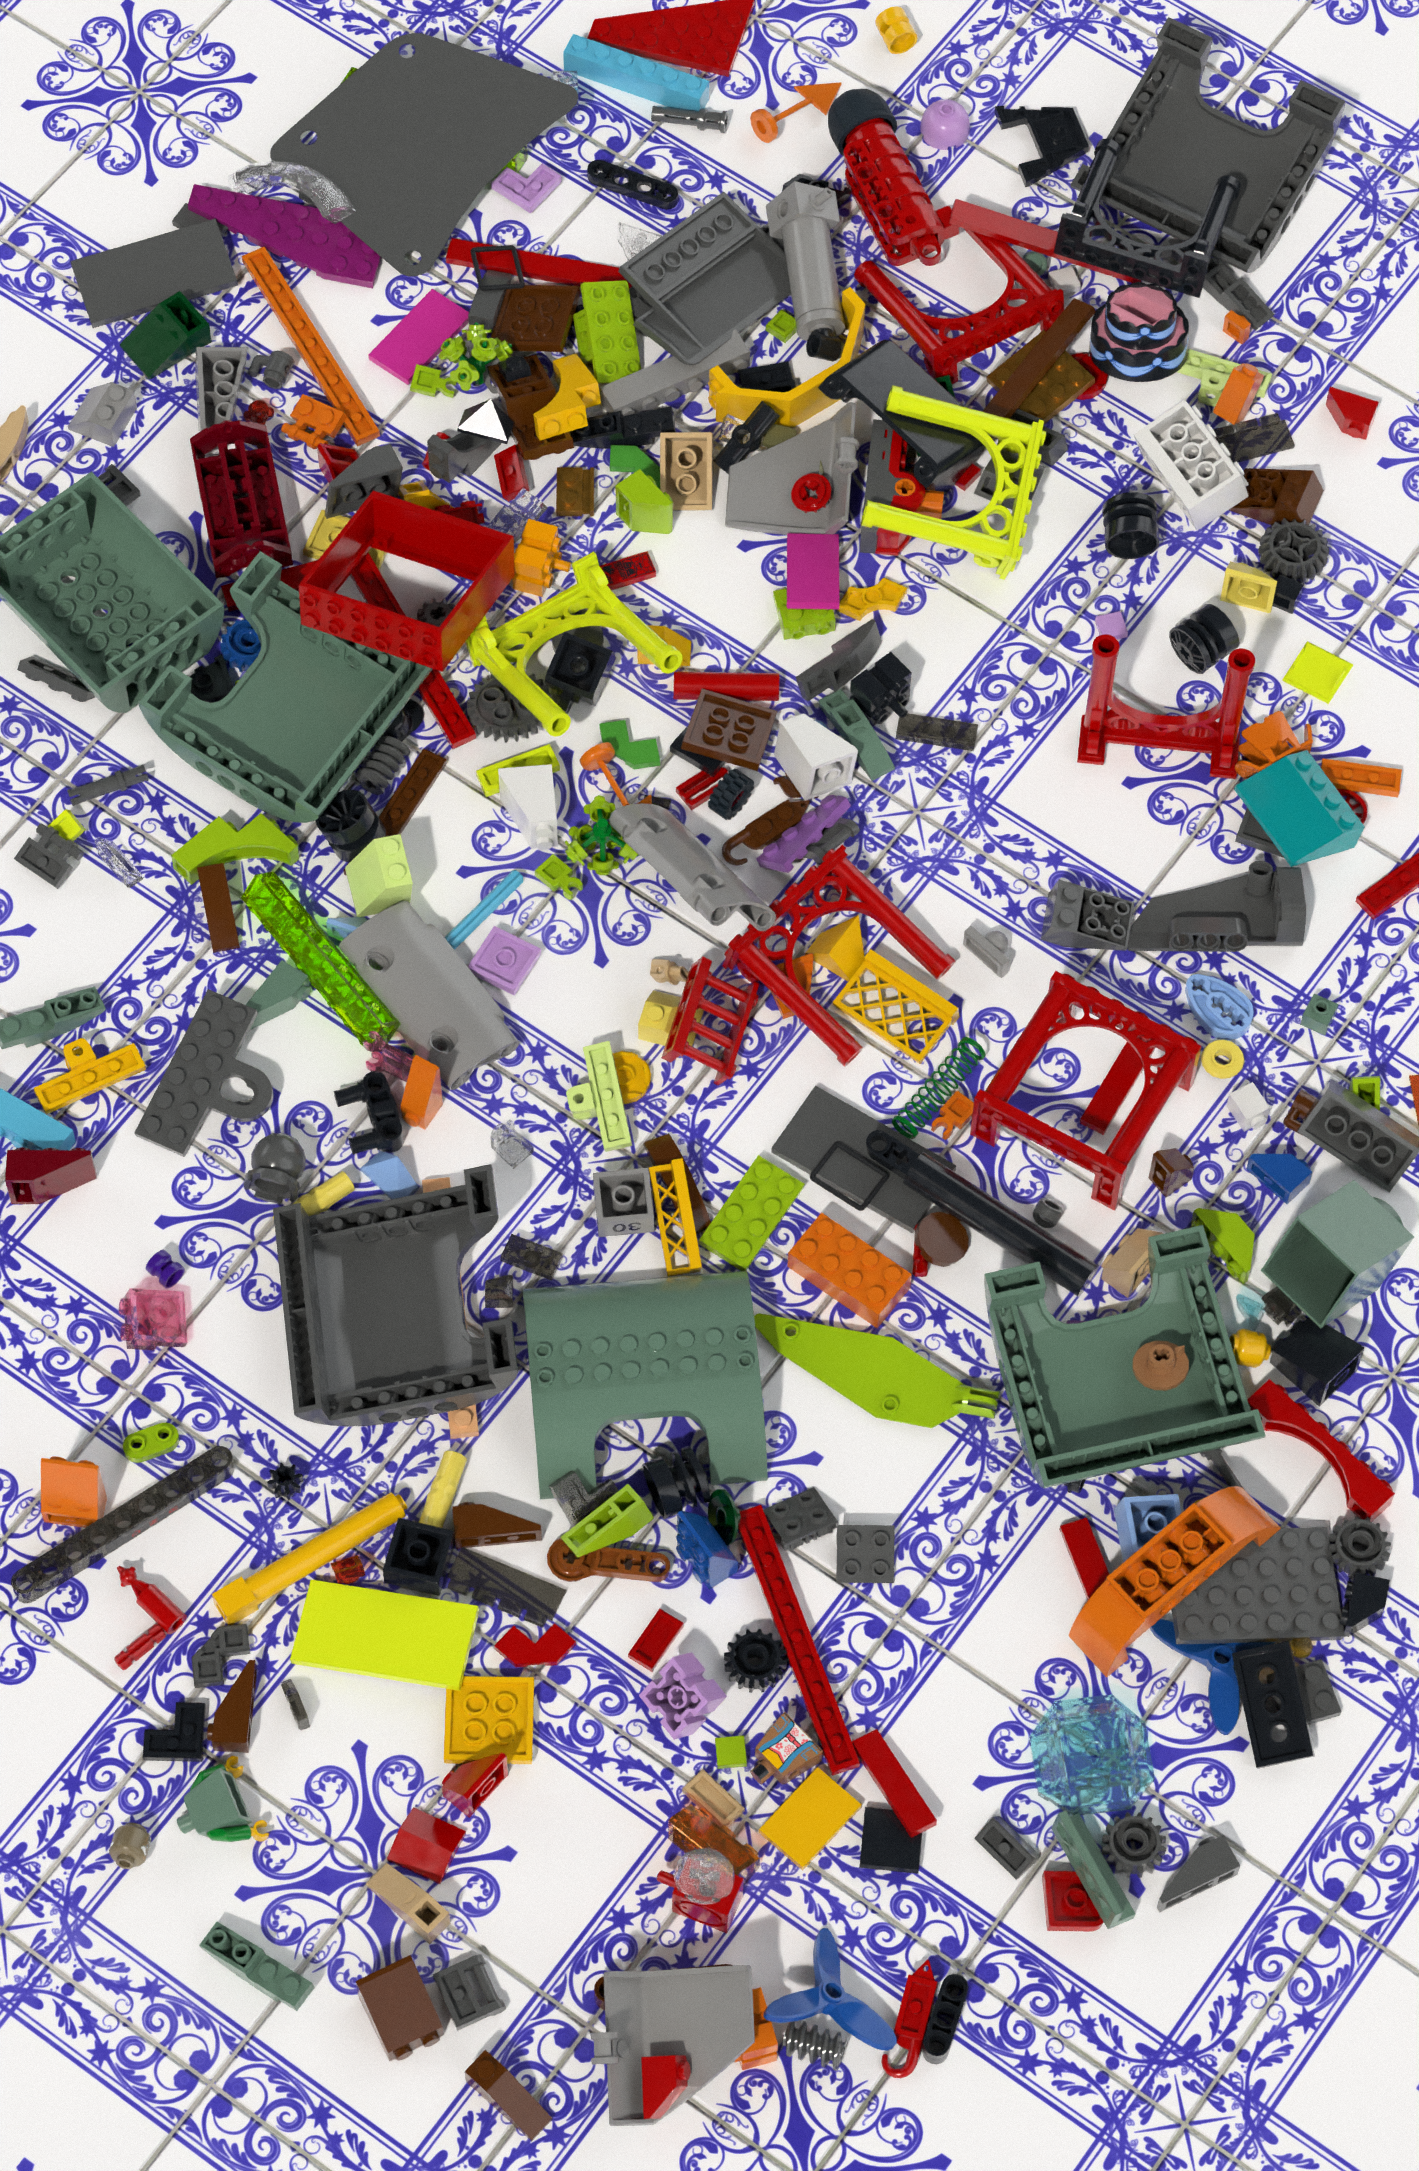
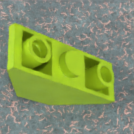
(1227, 1239)

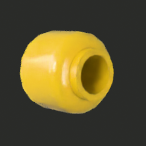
(1250, 1347)

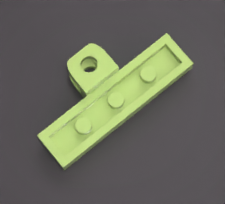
(1214, 375)
(601, 1097)

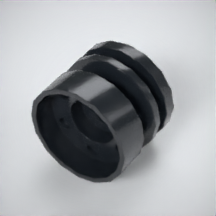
(1130, 525)
(1204, 638)
(681, 1480)

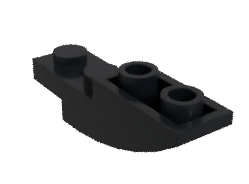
(626, 430)

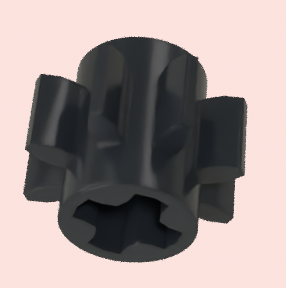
(286, 1488)

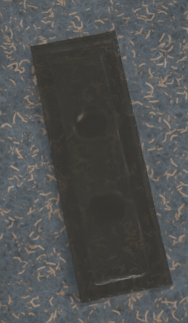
(937, 731)

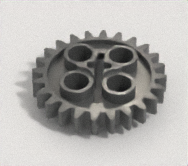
(495, 715)

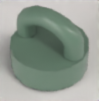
(1036, 261)

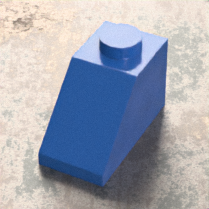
(1281, 1174)

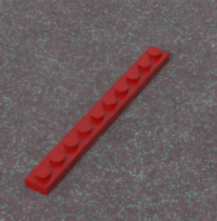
(434, 688)
(797, 1641)

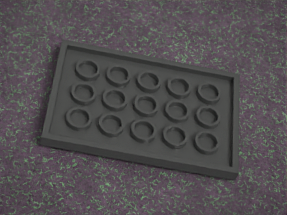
(1266, 1594)

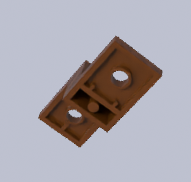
(523, 399)

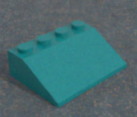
(1300, 809)

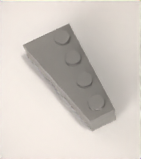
(218, 383)

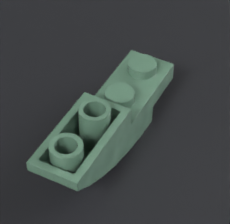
(857, 730)
(51, 1020)
(256, 1967)

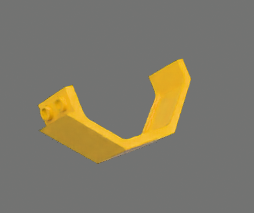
(802, 400)

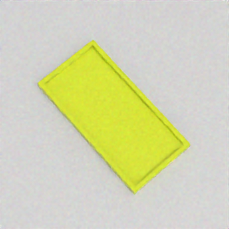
(385, 1635)

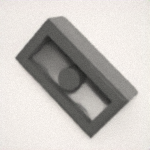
(1007, 1847)

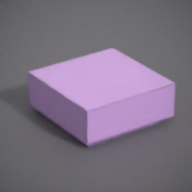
(1112, 625)

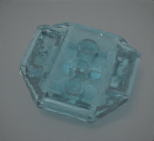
(1087, 1783)

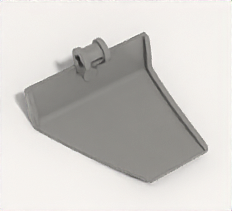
(763, 483)
(666, 2014)

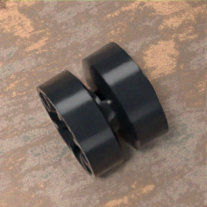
(350, 824)

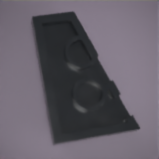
(211, 682)

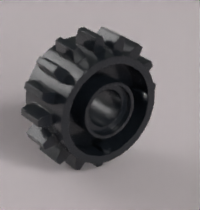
(755, 1645)

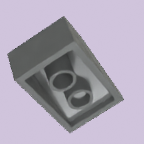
(373, 470)

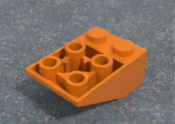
(71, 1492)

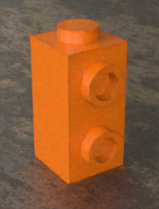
(1238, 393)

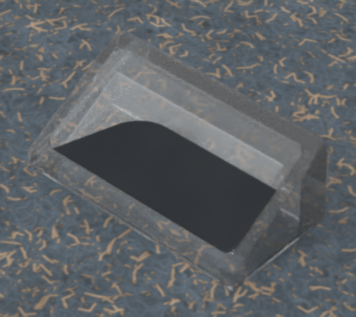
(118, 862)

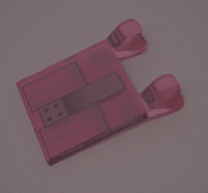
(393, 1060)

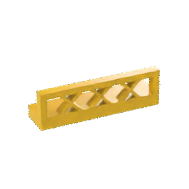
(685, 1214)

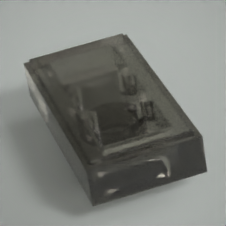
(531, 1257)

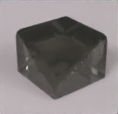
(499, 1292)

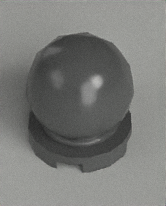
(276, 1167)

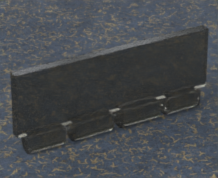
(1255, 440)
(513, 1587)

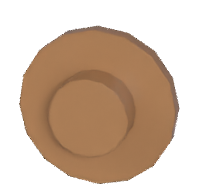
(1160, 1365)

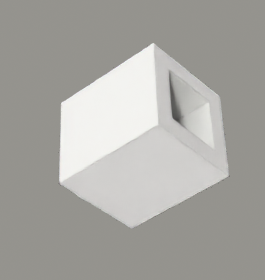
(1248, 1107)

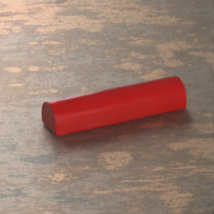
(732, 684)

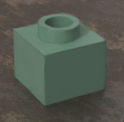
(1319, 1014)

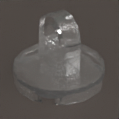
(704, 1876)

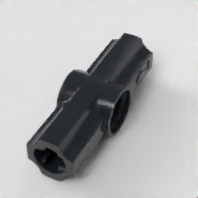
(757, 425)

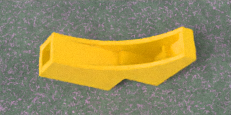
(568, 408)

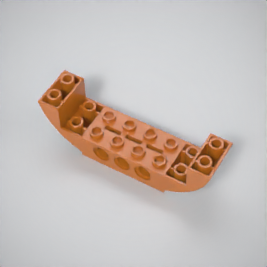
(1167, 1572)

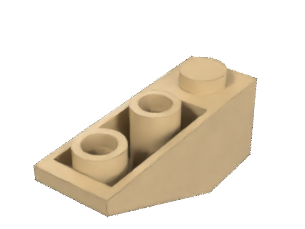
(410, 1903)

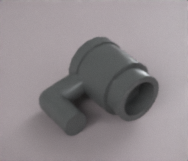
(277, 368)

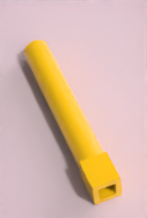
(244, 1595)

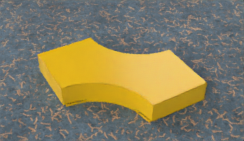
(882, 596)

